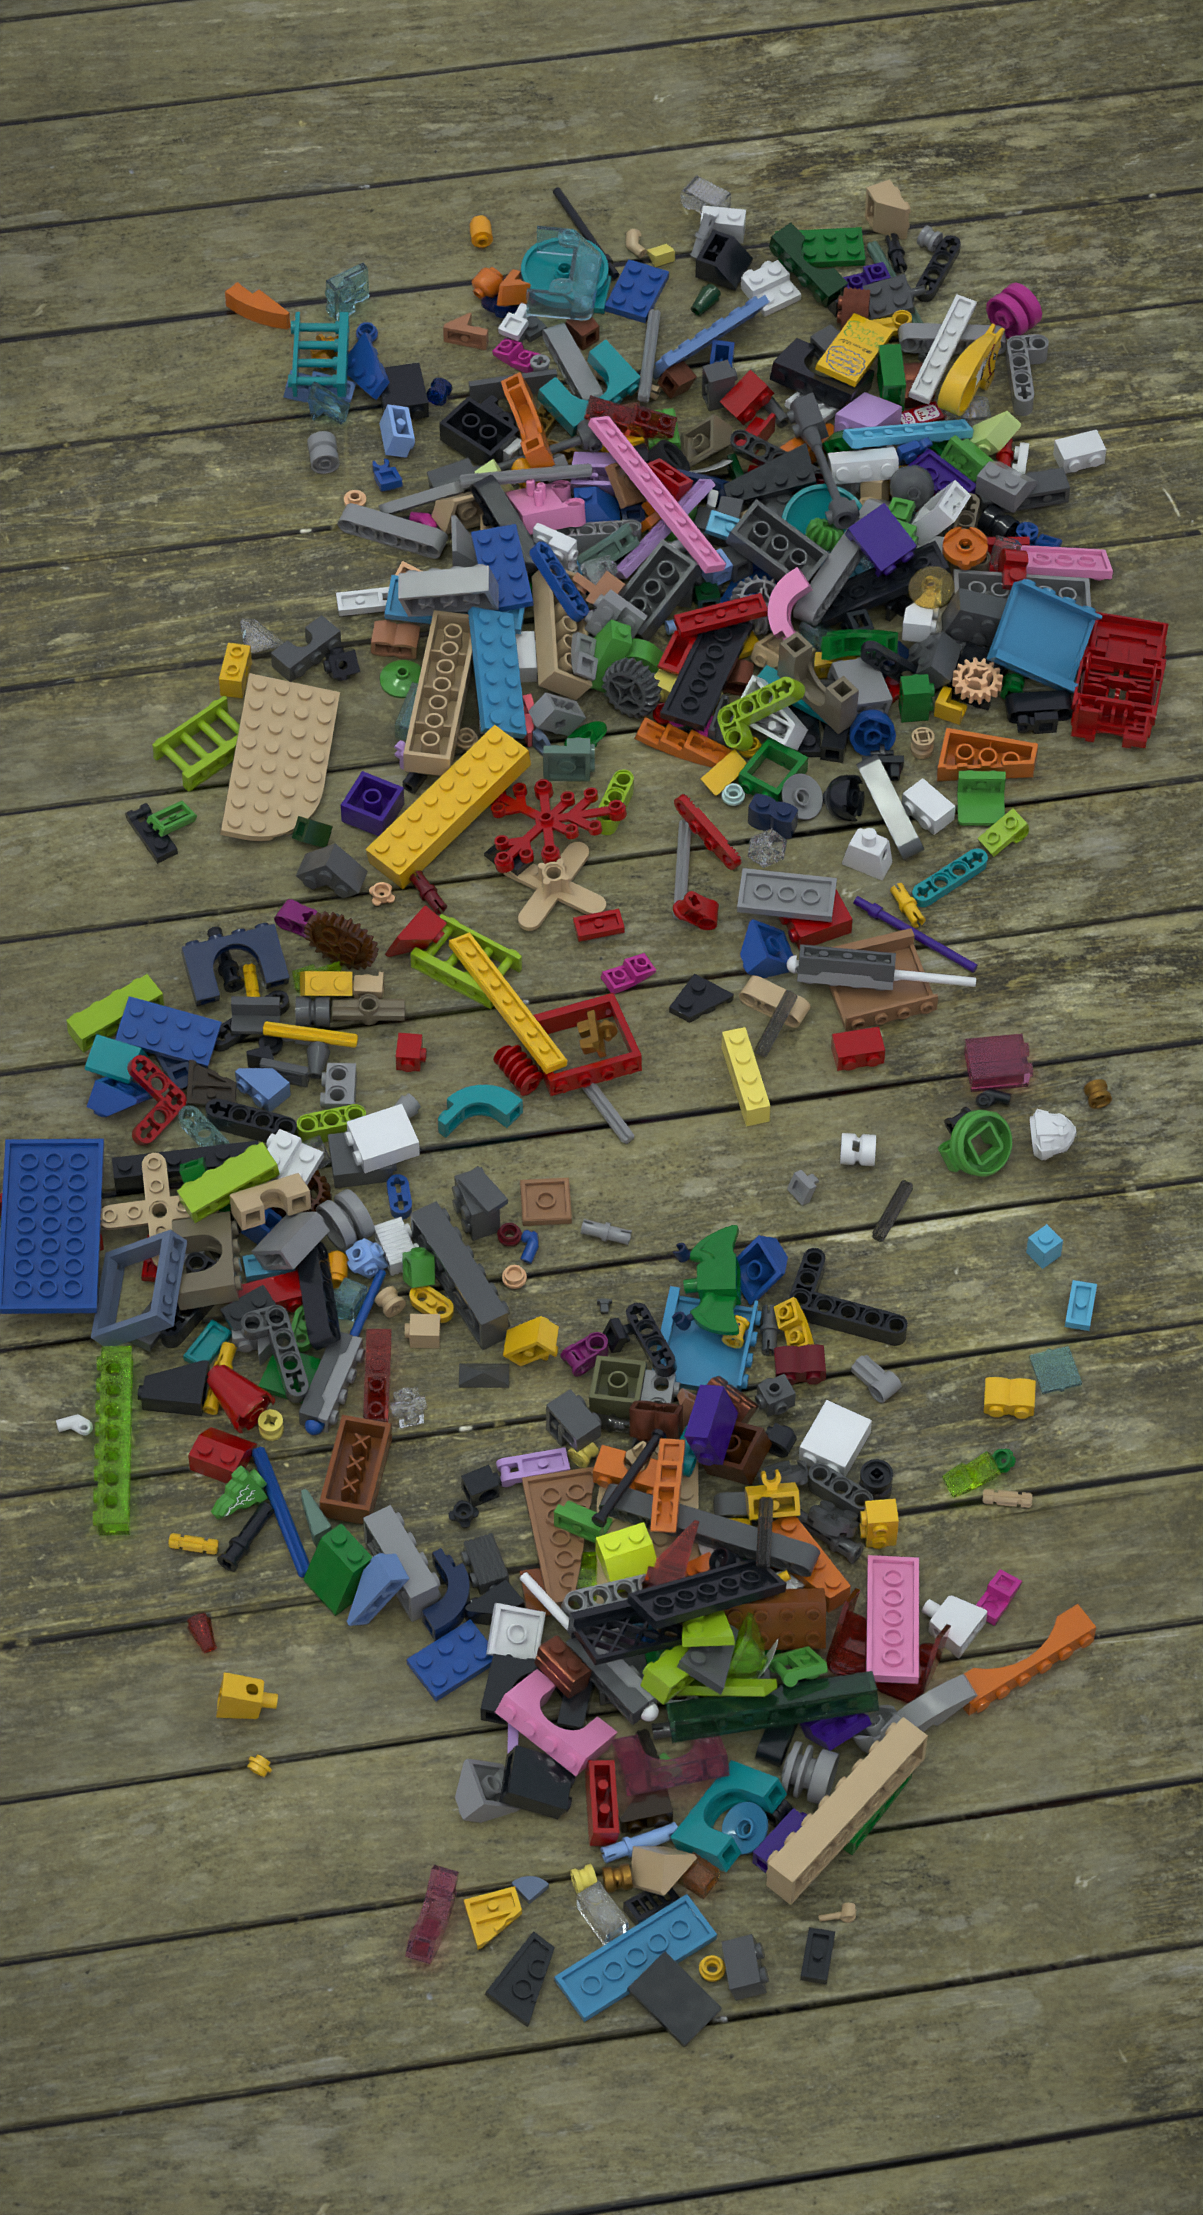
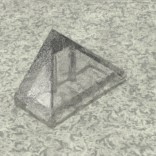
(258, 636)

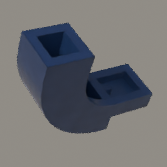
(450, 1610)

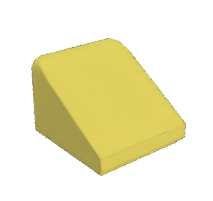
(661, 255)

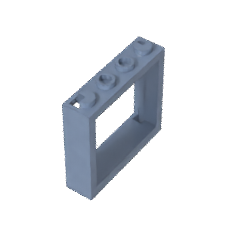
(171, 1254)

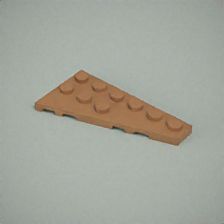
(557, 1549)

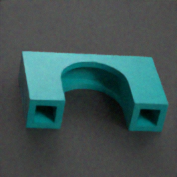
(611, 366)
(742, 1785)

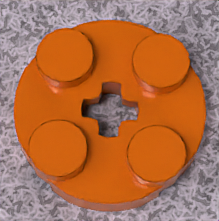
(965, 557)

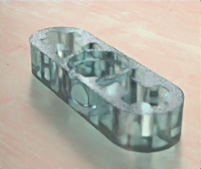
(201, 1123)

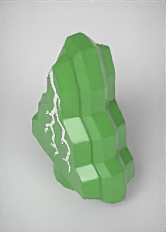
(240, 1492)

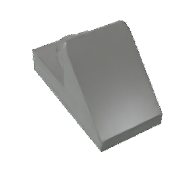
(262, 1345)

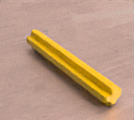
(310, 1034)

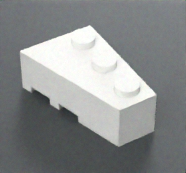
(781, 725)

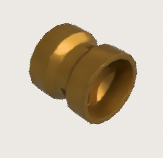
(617, 1878)

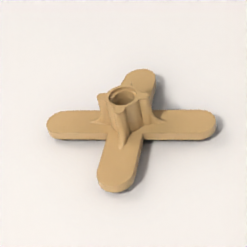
(555, 884)
(156, 1201)

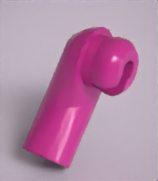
(423, 518)

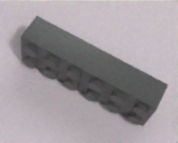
(461, 1276)

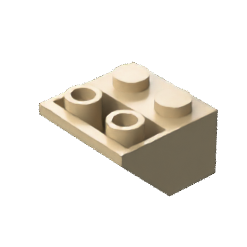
(887, 210)

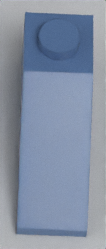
(376, 1587)

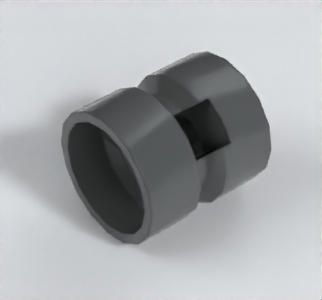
(313, 1011)

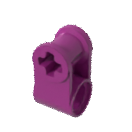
(294, 917)
(581, 1354)

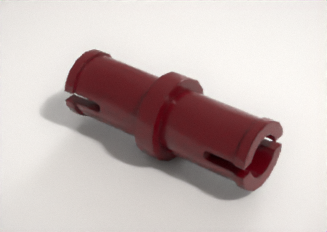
(428, 892)

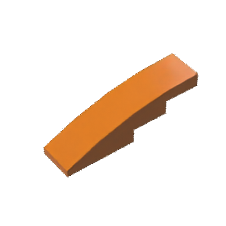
(681, 744)
(667, 1485)

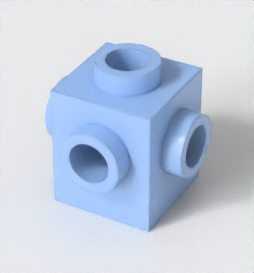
(366, 1258)

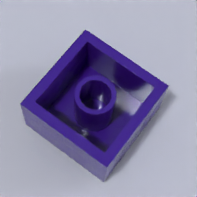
(372, 804)

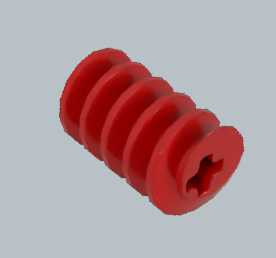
(518, 1068)

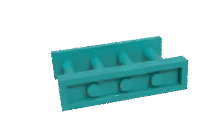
(338, 363)

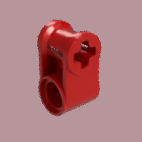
(697, 911)

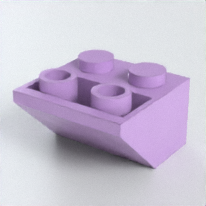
(599, 476)

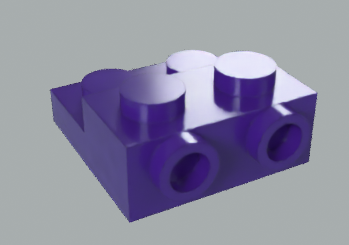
(834, 1731)

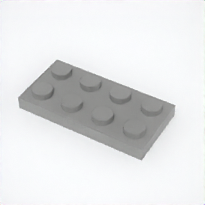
(786, 895)

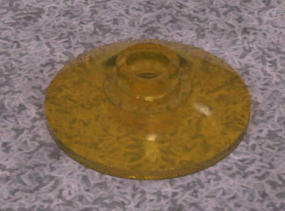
(935, 595)

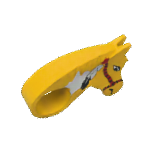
(970, 371)

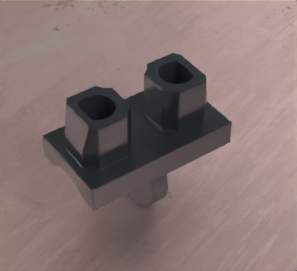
(891, 763)

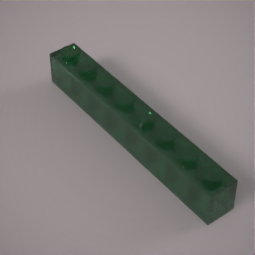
(783, 1706)

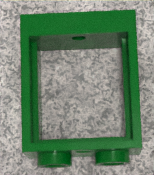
(891, 374)
(778, 753)

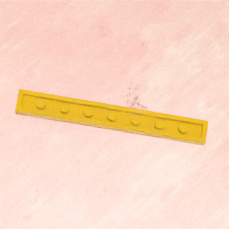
(508, 1003)

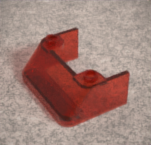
(848, 1653)

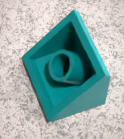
(112, 1057)

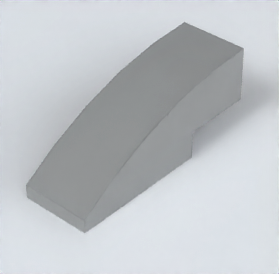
(939, 1703)

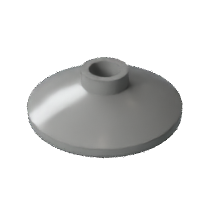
(808, 792)

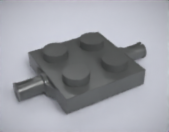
(891, 296)

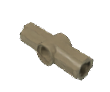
(380, 1009)

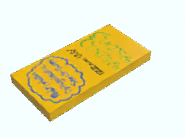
(854, 350)

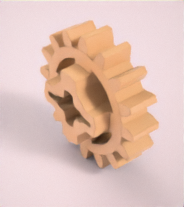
(977, 680)

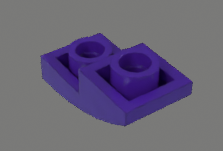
(870, 274)

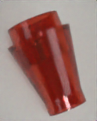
(202, 1631)

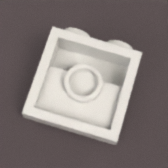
(773, 282)
(562, 545)
(293, 1155)

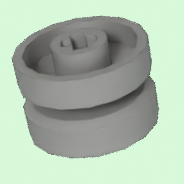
(346, 1220)

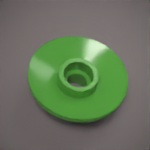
(395, 683)

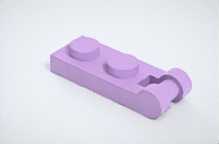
(531, 1465)

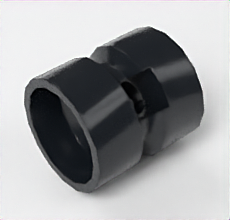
(995, 522)
(877, 1478)

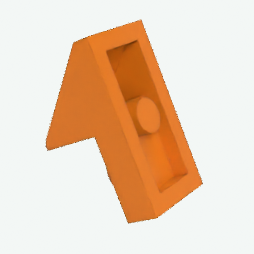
(512, 290)

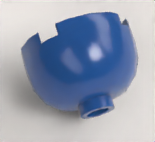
(870, 730)

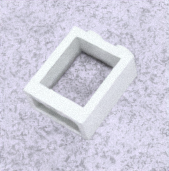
(940, 512)

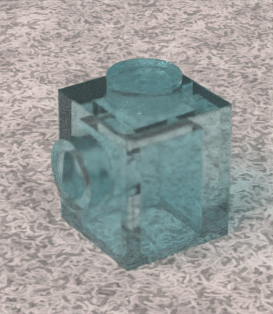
(349, 1299)

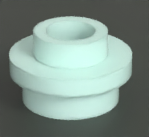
(737, 791)

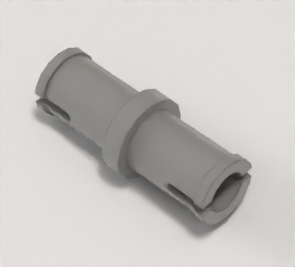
(703, 234)
(606, 1231)

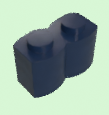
(767, 814)

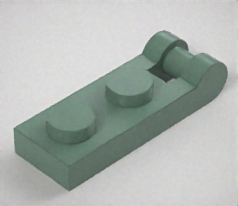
(611, 545)

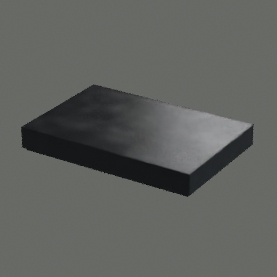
(674, 1999)

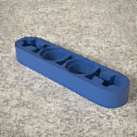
(544, 560)

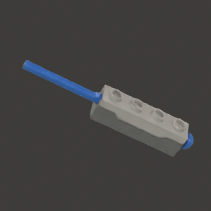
(337, 1371)

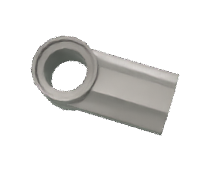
(880, 1383)

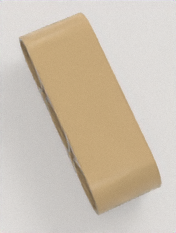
(765, 997)

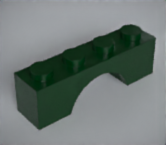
(822, 283)

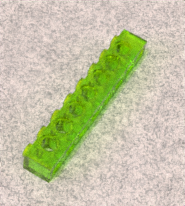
(117, 1519)

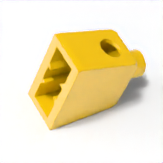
(243, 1697)

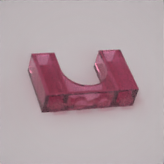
(647, 1774)

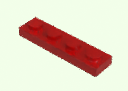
(720, 615)

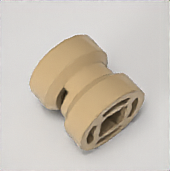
(922, 743)

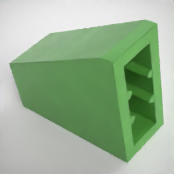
(611, 645)

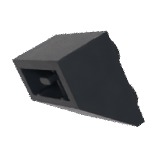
(722, 260)

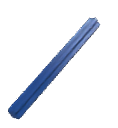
(281, 1511)

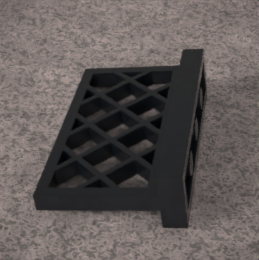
(622, 1616)

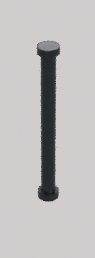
(599, 1519)

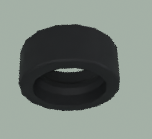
(670, 454)

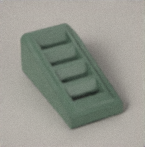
(315, 1518)

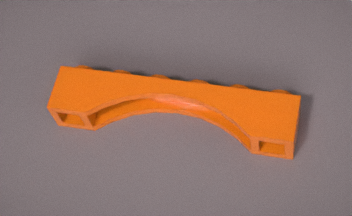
(528, 420)
(1070, 1632)

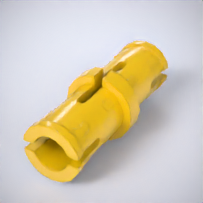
(907, 905)

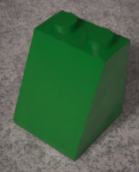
(337, 1569)

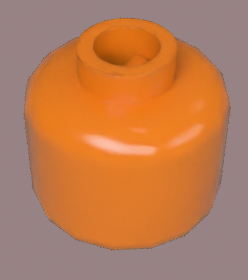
(487, 282)

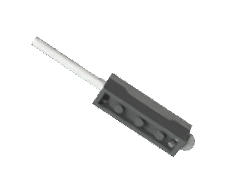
(859, 969)
(614, 1679)

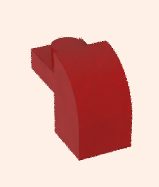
(1013, 566)

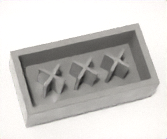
(448, 590)
(387, 1535)

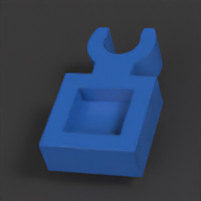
(908, 452)
(386, 477)

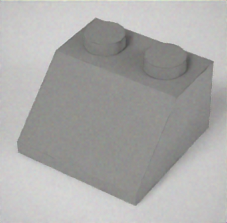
(1004, 485)

